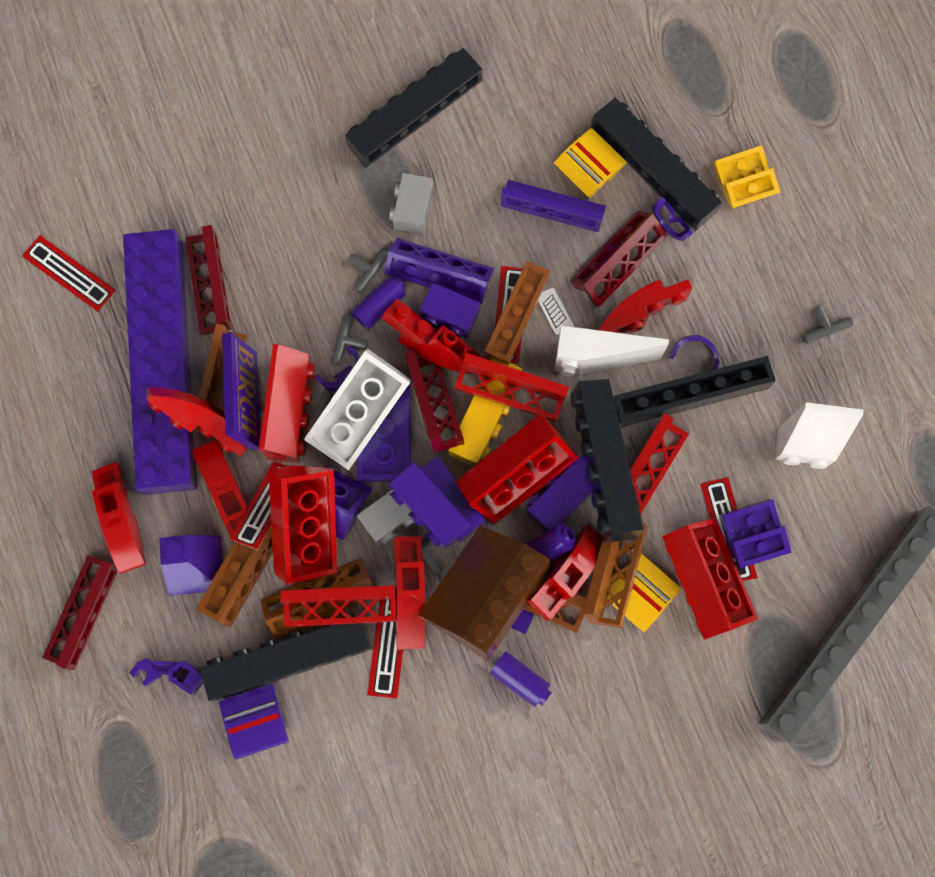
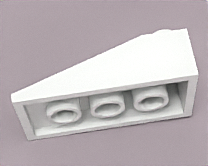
(591, 351)
(357, 409)
(816, 434)

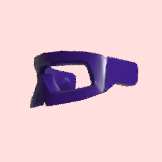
(671, 219)
(701, 339)
(334, 386)

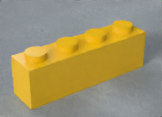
(481, 424)

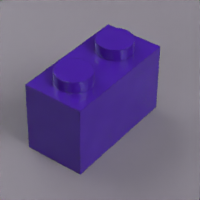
(450, 309)

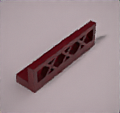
(613, 251)
(214, 281)
(427, 411)
(86, 614)

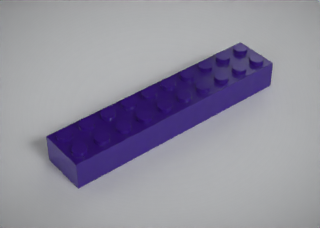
(158, 358)

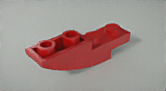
(633, 311)
(438, 347)
(189, 411)
(220, 484)
(116, 519)
(568, 574)
(409, 592)

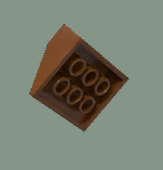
(485, 591)

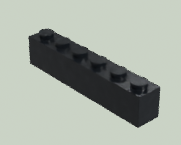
(413, 107)
(656, 164)
(694, 391)
(606, 461)
(283, 659)

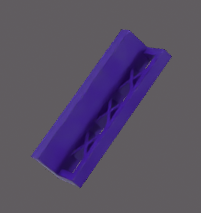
(552, 205)
(416, 268)

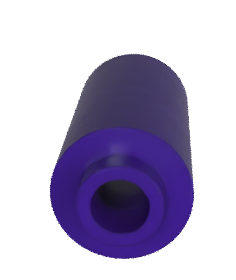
(375, 304)
(554, 542)
(521, 680)

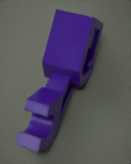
(157, 668)

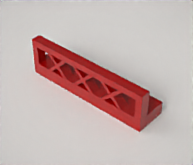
(515, 378)
(648, 450)
(334, 595)

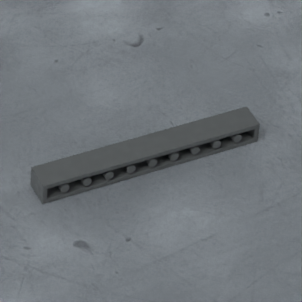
(851, 628)

